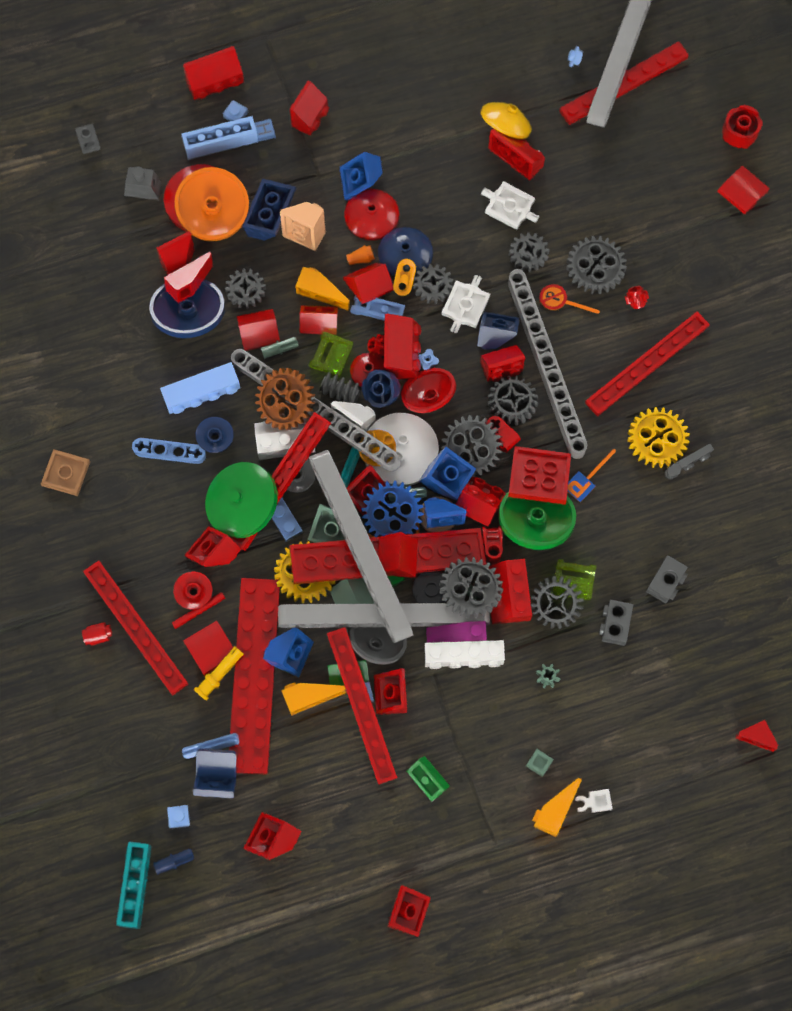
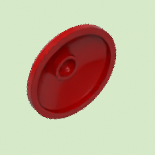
(375, 223)
(429, 390)

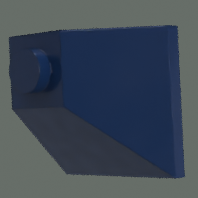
(496, 330)

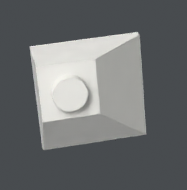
(356, 413)

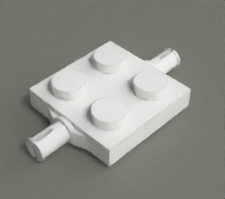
(510, 205)
(466, 304)

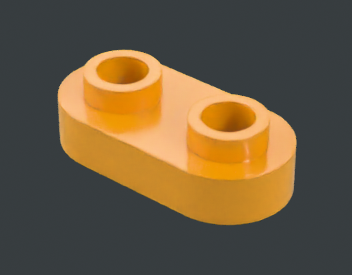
(404, 277)

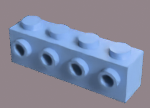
(220, 137)
(200, 388)

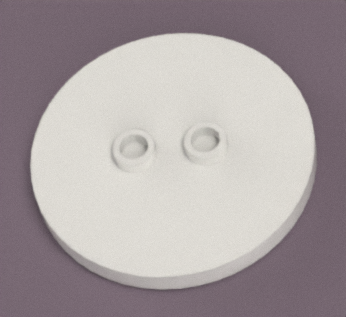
(414, 446)

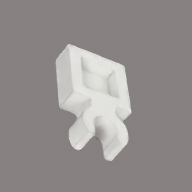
(597, 800)

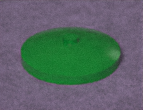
(241, 500)
(536, 523)

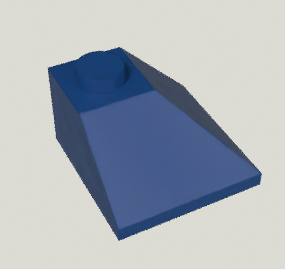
(360, 174)
(447, 474)
(443, 513)
(289, 651)

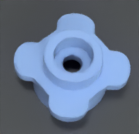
(575, 56)
(432, 359)

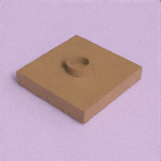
(65, 472)

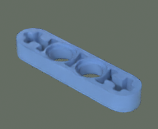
(169, 448)

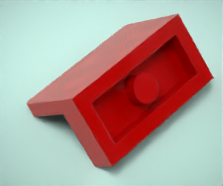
(318, 319)

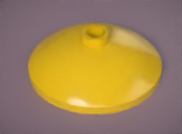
(506, 119)

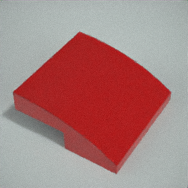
(743, 190)
(208, 647)

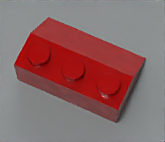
(213, 73)
(516, 153)
(402, 346)
(515, 598)

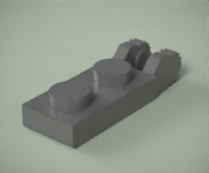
(688, 462)

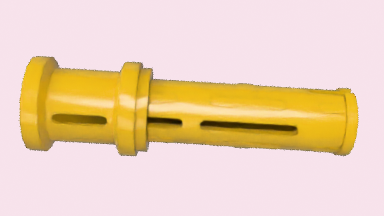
(213, 680)

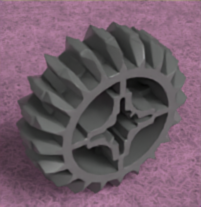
(526, 396)
(563, 609)

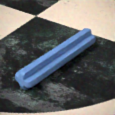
(215, 744)

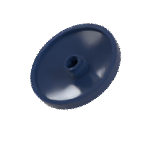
(191, 316)

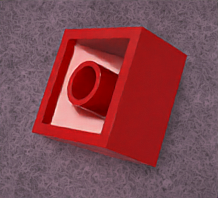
(308, 109)

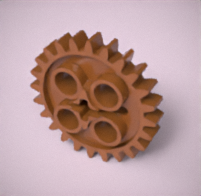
(294, 385)

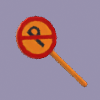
(555, 297)

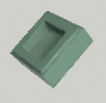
(539, 762)

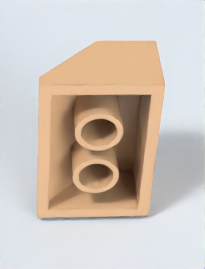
(304, 224)

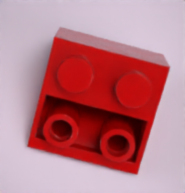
(502, 363)
(480, 500)

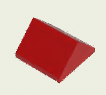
(370, 282)
(258, 329)
(362, 485)
(398, 554)
(390, 692)
(409, 911)

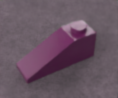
(457, 632)

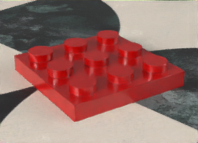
(539, 475)

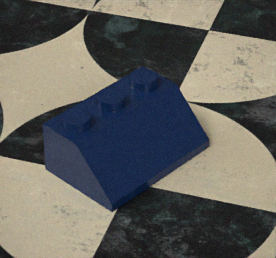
(264, 213)

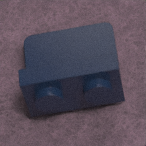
(215, 773)

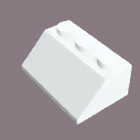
(275, 442)

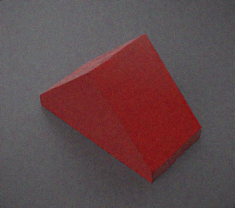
(759, 735)

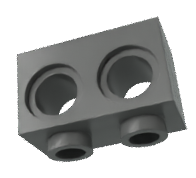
(620, 623)

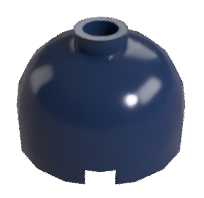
(381, 388)

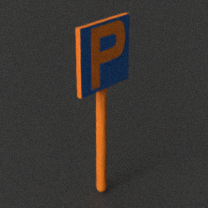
(580, 485)

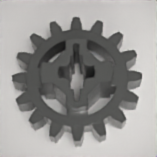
(532, 245)
(434, 276)
(253, 288)

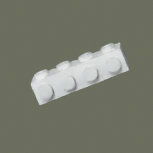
(464, 654)

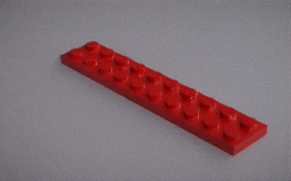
(335, 561)
(254, 675)

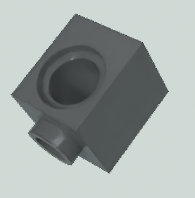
(87, 138)

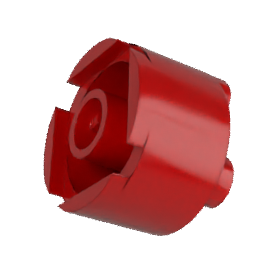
(742, 126)

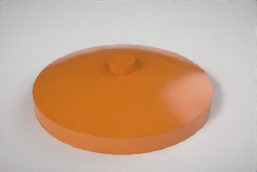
(211, 204)

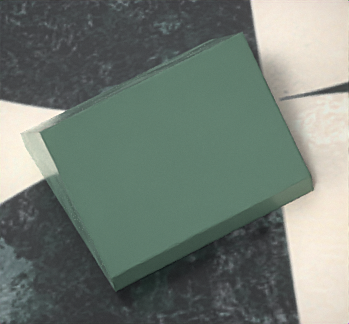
(325, 526)
(351, 592)

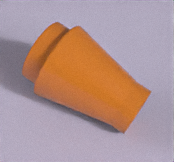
(361, 255)

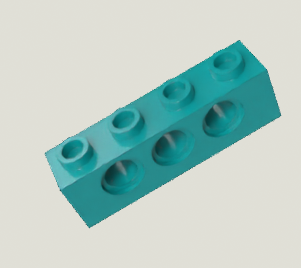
(134, 885)

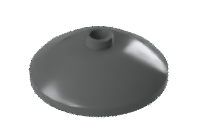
(376, 644)

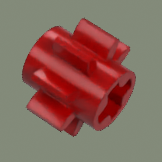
(636, 297)
(376, 346)

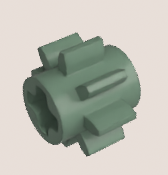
(545, 681)

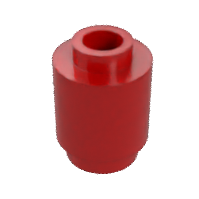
(97, 634)

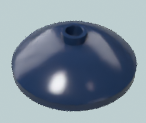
(391, 251)

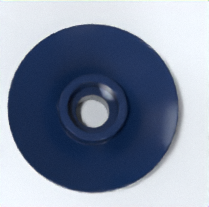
(214, 426)

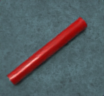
(193, 613)

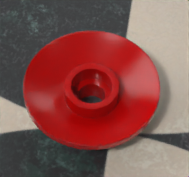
(358, 371)
(191, 581)

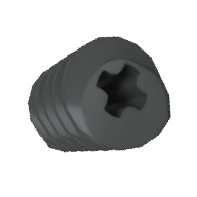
(340, 389)

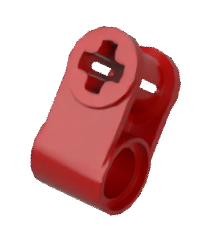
(509, 435)
(492, 541)

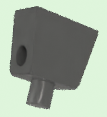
(142, 183)

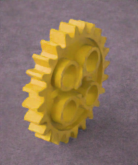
(669, 450)
(285, 580)

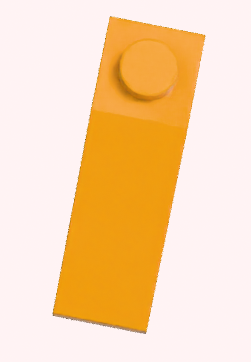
(318, 287)
(305, 696)
(554, 812)

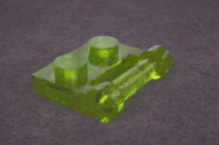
(337, 355)
(584, 584)

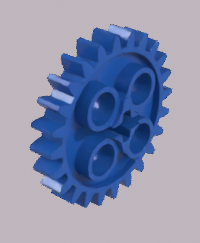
(403, 496)

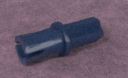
(173, 861)

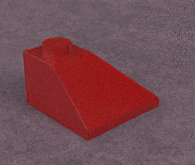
(176, 252)
(213, 549)
(271, 837)

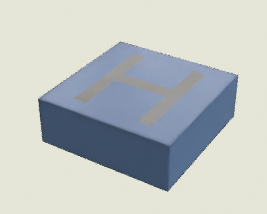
(264, 130)

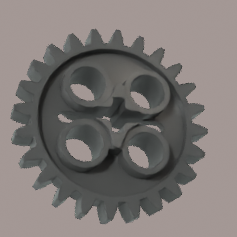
(583, 255)
(488, 440)
(488, 593)

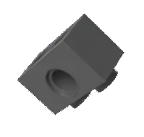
(672, 569)

